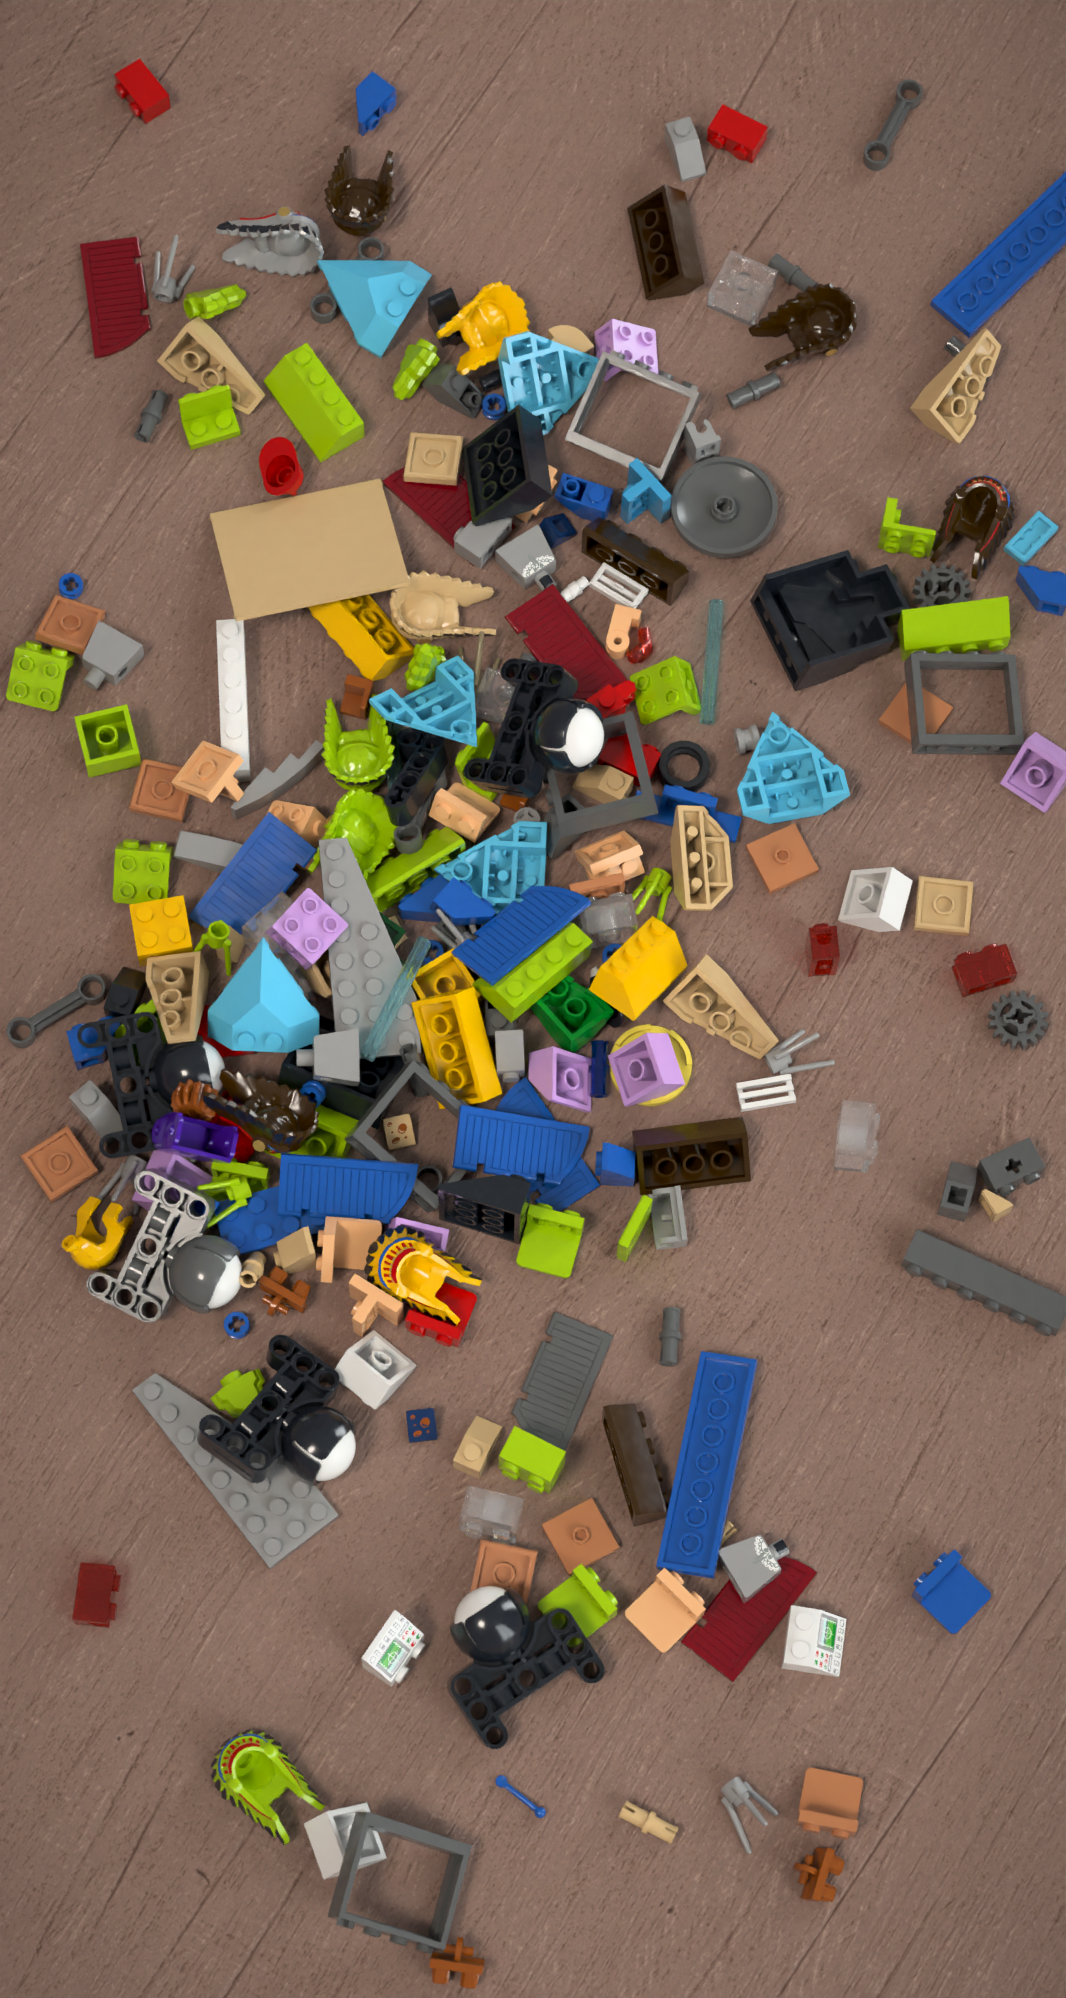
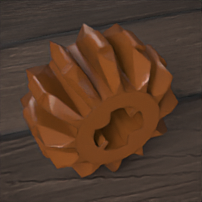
(189, 1100)

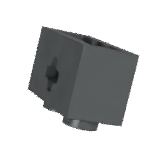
(1020, 1156)

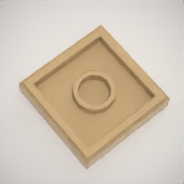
(433, 458)
(943, 906)

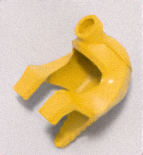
(87, 1245)

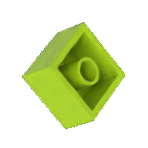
(108, 740)
(531, 1460)

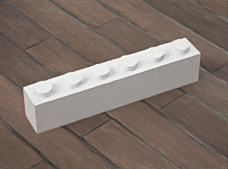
(233, 692)

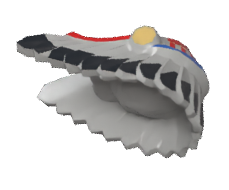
(282, 243)

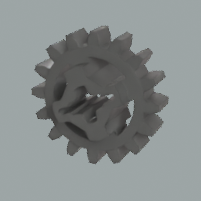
(940, 580)
(1017, 1009)

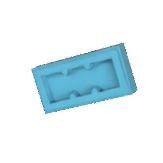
(1031, 538)

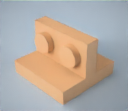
(210, 773)
(612, 856)
(370, 1304)

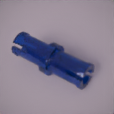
(599, 1068)

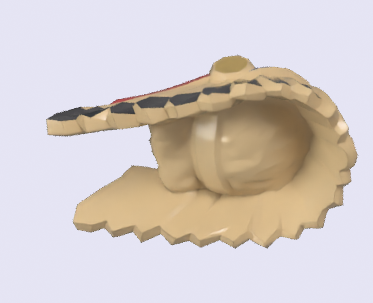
(431, 604)

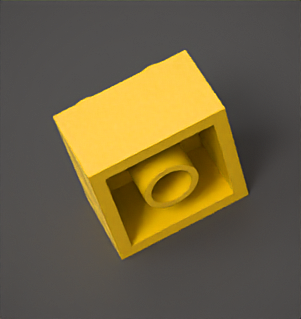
(160, 928)
(441, 976)

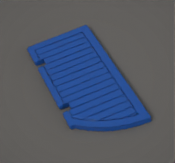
(254, 875)
(519, 930)
(517, 1144)
(579, 1182)
(343, 1187)

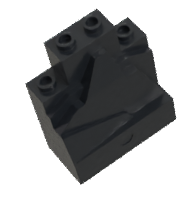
(828, 616)

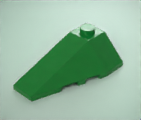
(571, 1014)

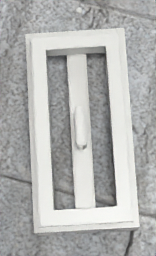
(637, 600)
(791, 1098)

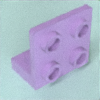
(629, 339)
(307, 928)

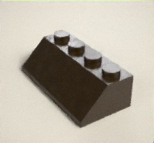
(665, 244)
(627, 554)
(692, 1155)
(634, 1463)

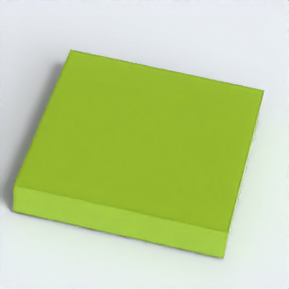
(634, 1228)

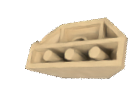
(699, 859)

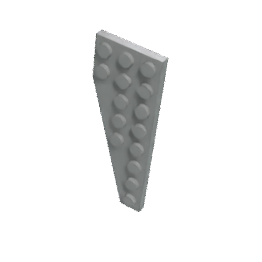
(363, 956)
(270, 1514)

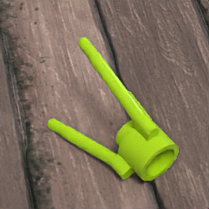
(654, 884)
(217, 938)
(236, 1189)

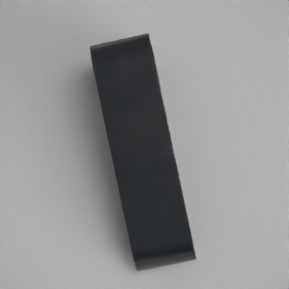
(425, 761)

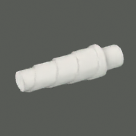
(574, 589)

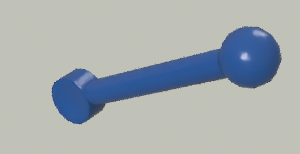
(501, 1782)

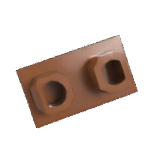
(274, 1286)
(814, 1874)
(444, 1963)

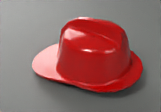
(280, 467)

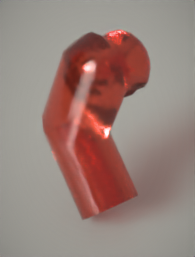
(643, 648)

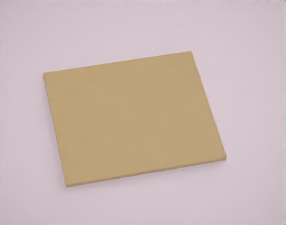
(309, 549)

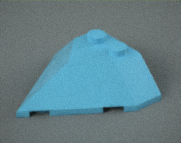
(374, 296)
(543, 375)
(438, 708)
(789, 778)
(503, 864)
(263, 1008)

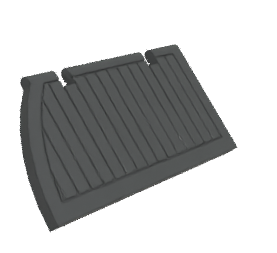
(561, 1380)

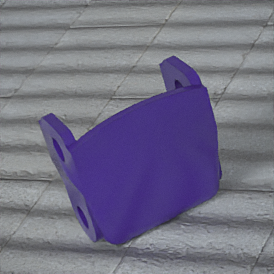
(194, 1138)

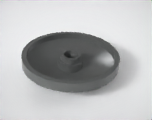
(724, 507)

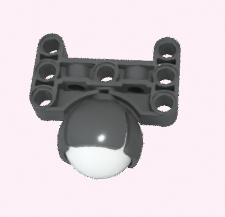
(198, 1269)

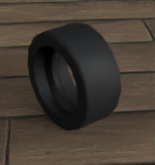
(686, 748)

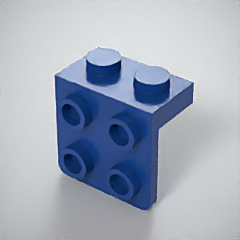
(950, 1592)

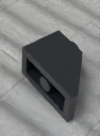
(441, 309)
(125, 993)

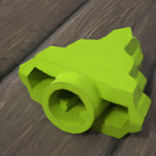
(213, 301)
(414, 368)
(423, 666)
(238, 1391)

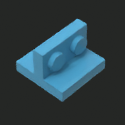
(644, 493)

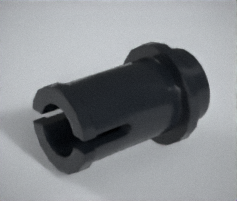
(490, 380)

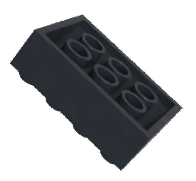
(507, 468)
(345, 1099)
(487, 1205)

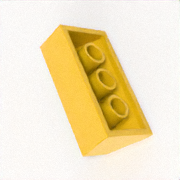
(365, 635)
(640, 969)
(457, 1045)

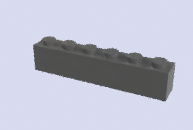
(985, 1283)

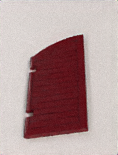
(115, 294)
(438, 505)
(562, 639)
(738, 1628)

